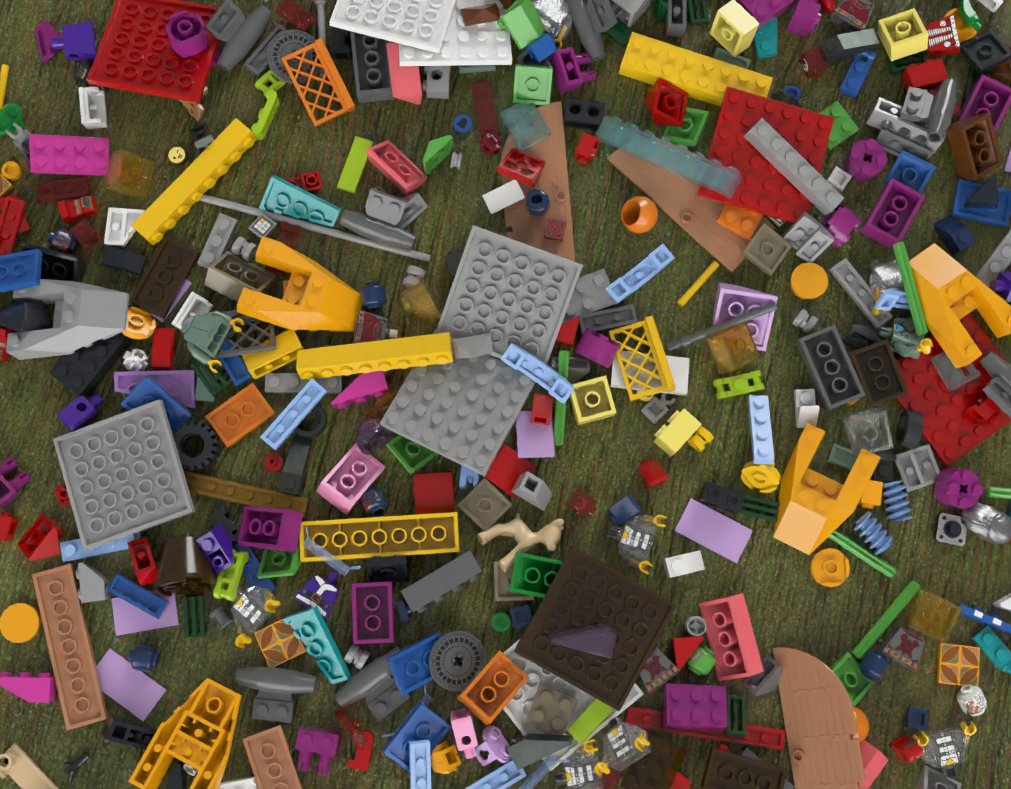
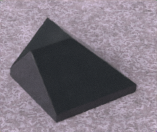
(25, 316)

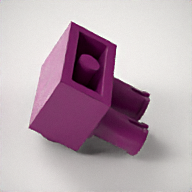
(804, 17)
(567, 70)
(9, 489)
(318, 741)

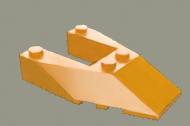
(948, 295)
(312, 297)
(813, 503)
(197, 735)

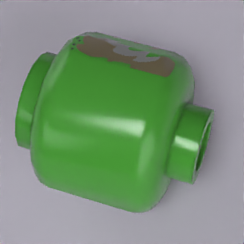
(701, 661)

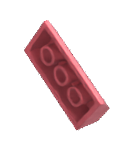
(731, 637)

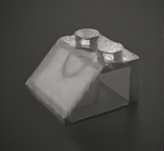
(868, 430)

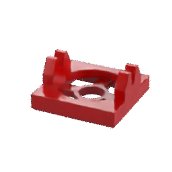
(516, 156)

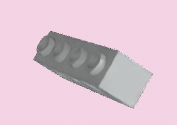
(440, 87)
(887, 115)

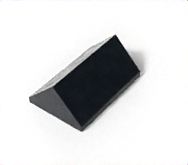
(59, 265)

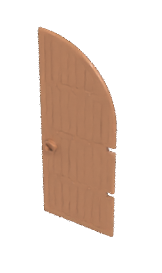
(552, 180)
(680, 201)
(818, 723)

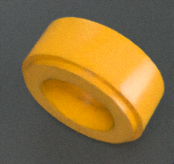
(11, 170)

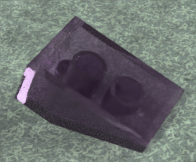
(590, 639)

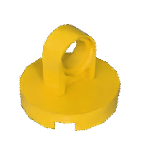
(760, 476)

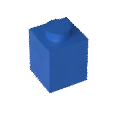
(541, 47)

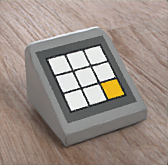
(263, 226)

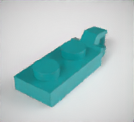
(993, 648)

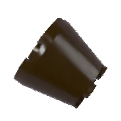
(183, 568)

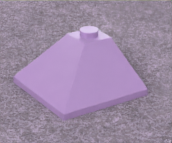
(737, 300)

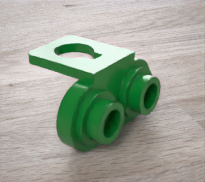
(10, 114)

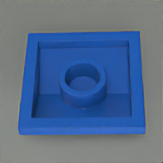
(910, 171)

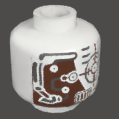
(972, 700)

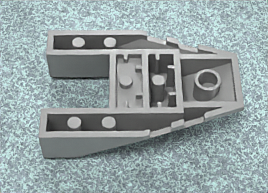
(80, 318)

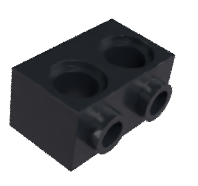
(583, 119)
(721, 497)

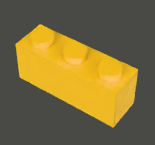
(268, 361)

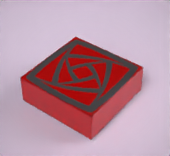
(555, 229)

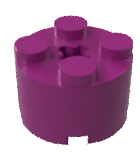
(186, 33)
(865, 160)
(841, 224)
(597, 347)
(957, 487)

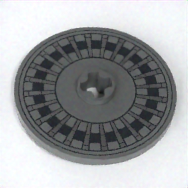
(285, 44)
(442, 655)

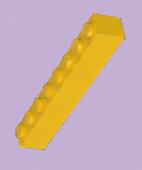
(194, 182)
(374, 356)

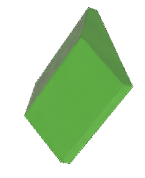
(523, 23)
(691, 130)
(436, 152)
(410, 454)
(279, 563)
(850, 675)

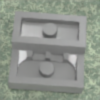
(808, 237)
(917, 467)

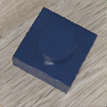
(404, 610)
(521, 616)
(917, 718)

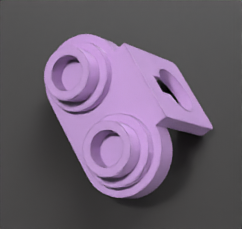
(494, 744)

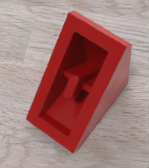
(567, 333)
(683, 648)

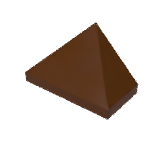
(480, 14)

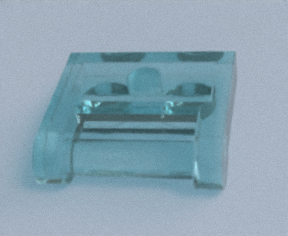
(951, 376)

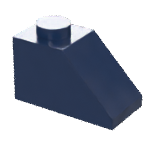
(954, 234)
(623, 510)

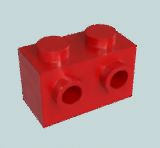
(925, 75)

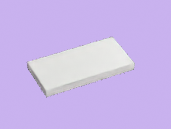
(678, 365)

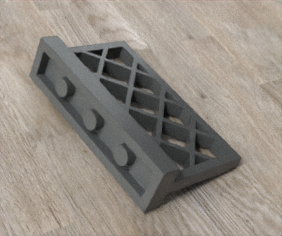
(255, 346)

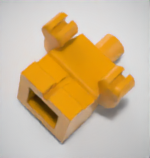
(444, 758)

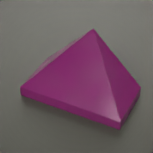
(44, 33)

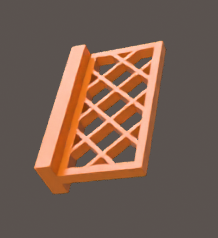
(334, 80)

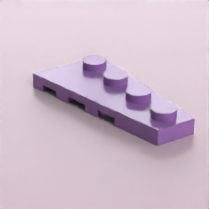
(178, 383)

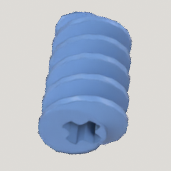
(896, 501)
(873, 532)

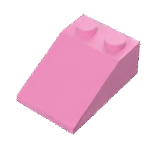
(350, 479)

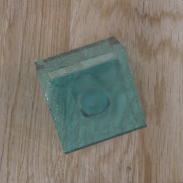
(524, 125)

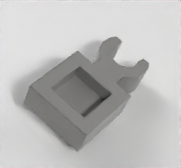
(21, 137)
(657, 408)

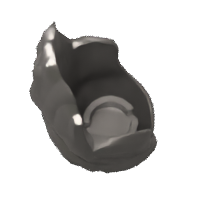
(988, 523)

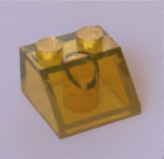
(129, 174)
(420, 304)
(732, 348)
(933, 615)

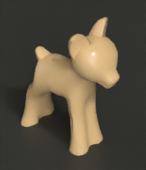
(526, 539)

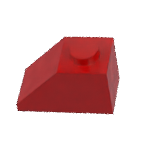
(651, 473)
(143, 560)

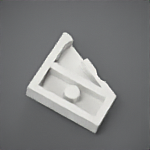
(119, 226)

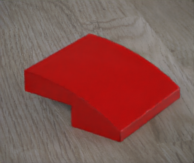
(507, 469)
(433, 492)

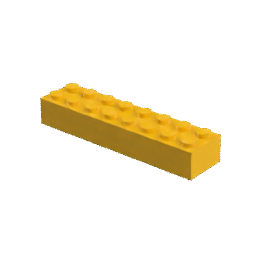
(690, 71)
(381, 536)

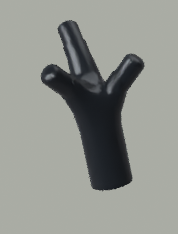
(74, 765)

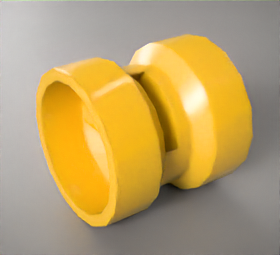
(700, 439)

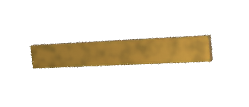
(244, 493)

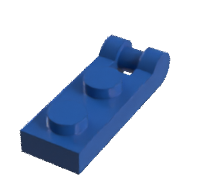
(856, 73)

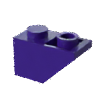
(217, 548)

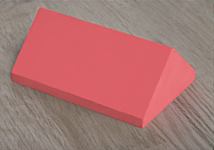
(404, 79)
(396, 167)
(872, 761)

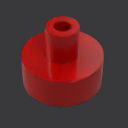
(278, 462)

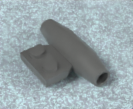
(590, 20)
(239, 32)
(936, 109)
(380, 221)
(1000, 385)
(375, 685)
(275, 689)

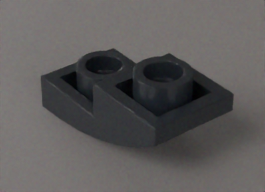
(124, 260)

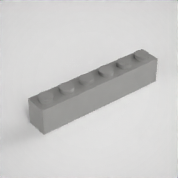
(793, 167)

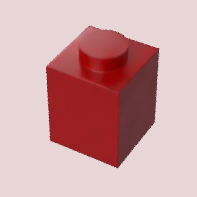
(541, 409)

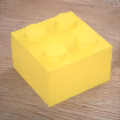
(734, 28)
(903, 34)
(592, 400)
(679, 430)

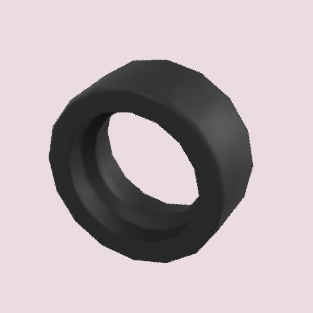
(909, 428)
(319, 429)

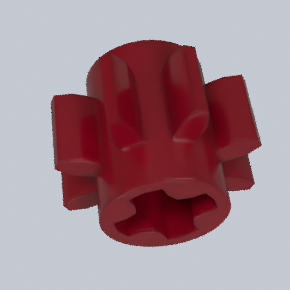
(491, 144)

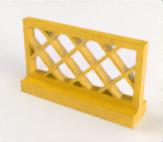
(658, 354)

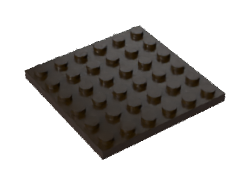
(591, 594)

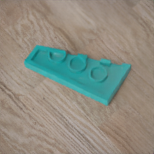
(766, 40)
(294, 201)
(313, 631)

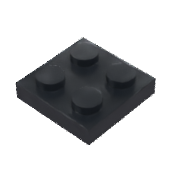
(985, 51)
(387, 569)

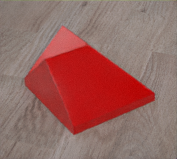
(666, 103)
(41, 539)

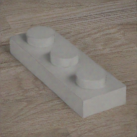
(218, 240)

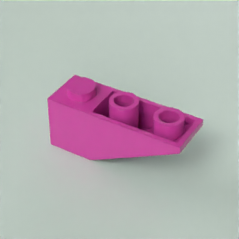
(361, 388)
(30, 688)

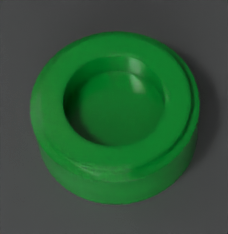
(501, 622)

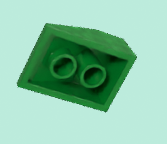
(533, 574)

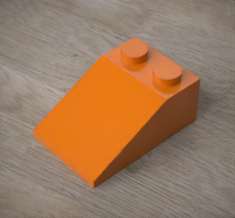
(493, 688)

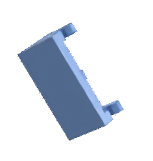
(468, 474)

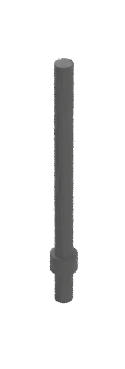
(687, 340)

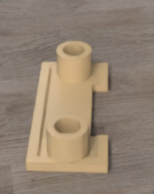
(23, 770)

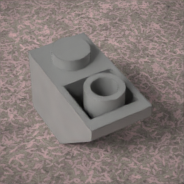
(532, 490)
(92, 584)

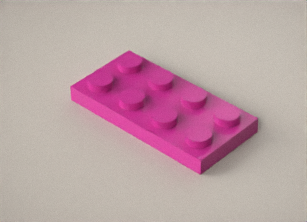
(68, 155)

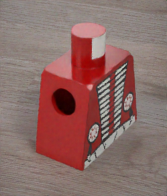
(943, 37)

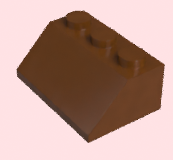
(974, 146)

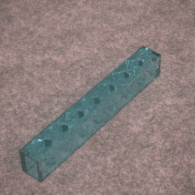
(669, 156)

